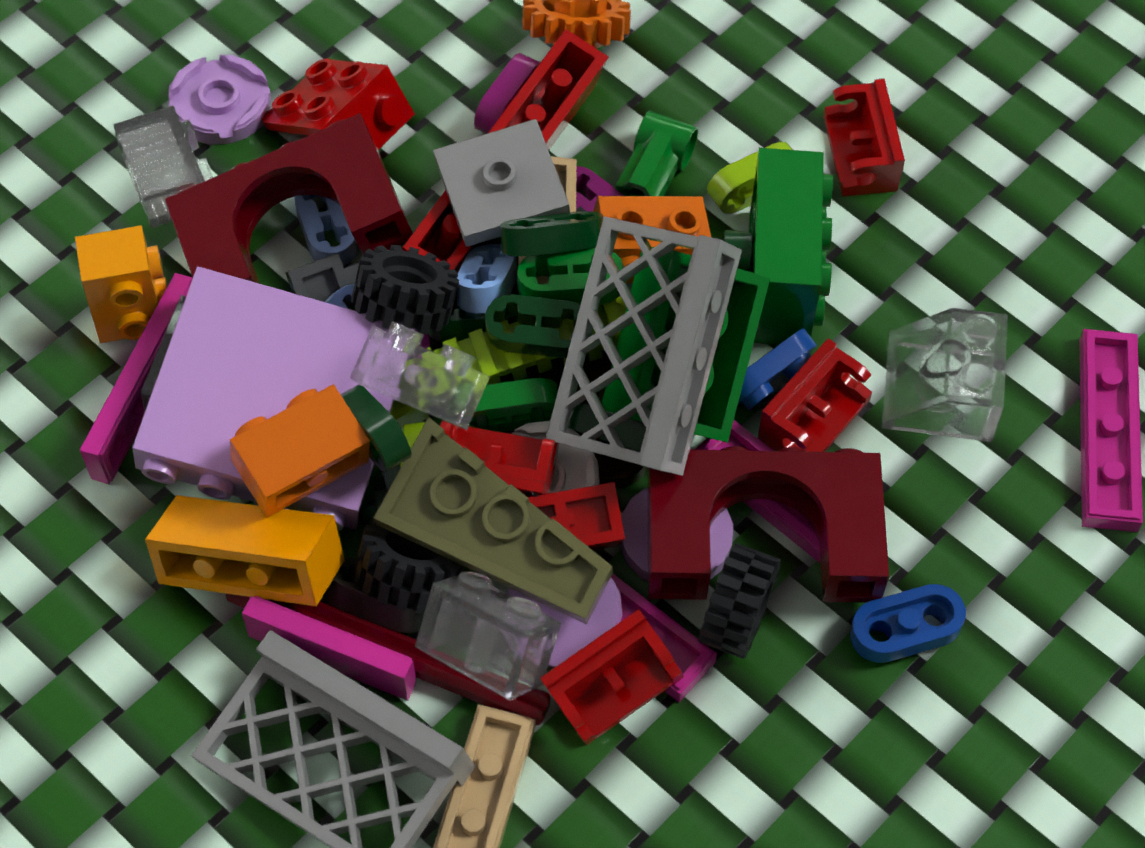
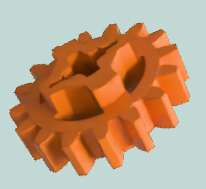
(588, 19)

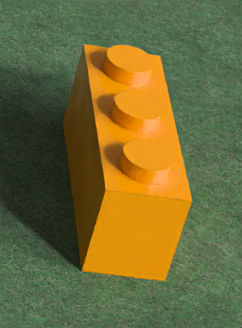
(243, 552)

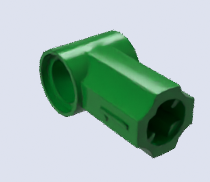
(658, 152)

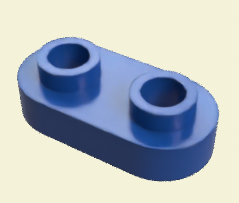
(783, 359)
(904, 624)

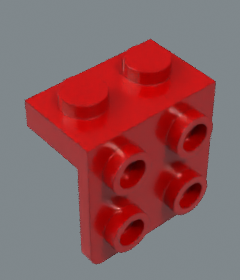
(337, 92)

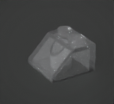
(947, 375)

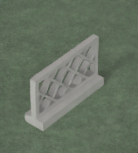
(688, 353)
(347, 704)

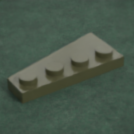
(473, 517)

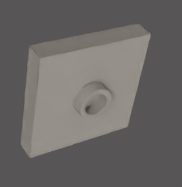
(500, 180)

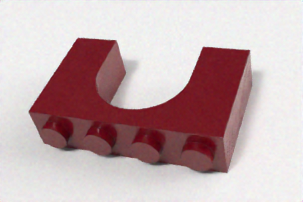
(335, 163)
(832, 490)

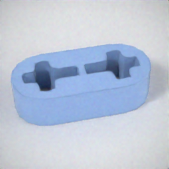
(315, 224)
(485, 277)

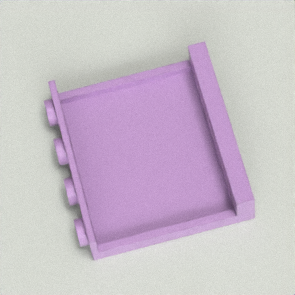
(241, 357)

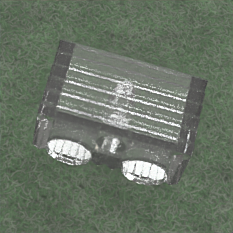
(160, 159)

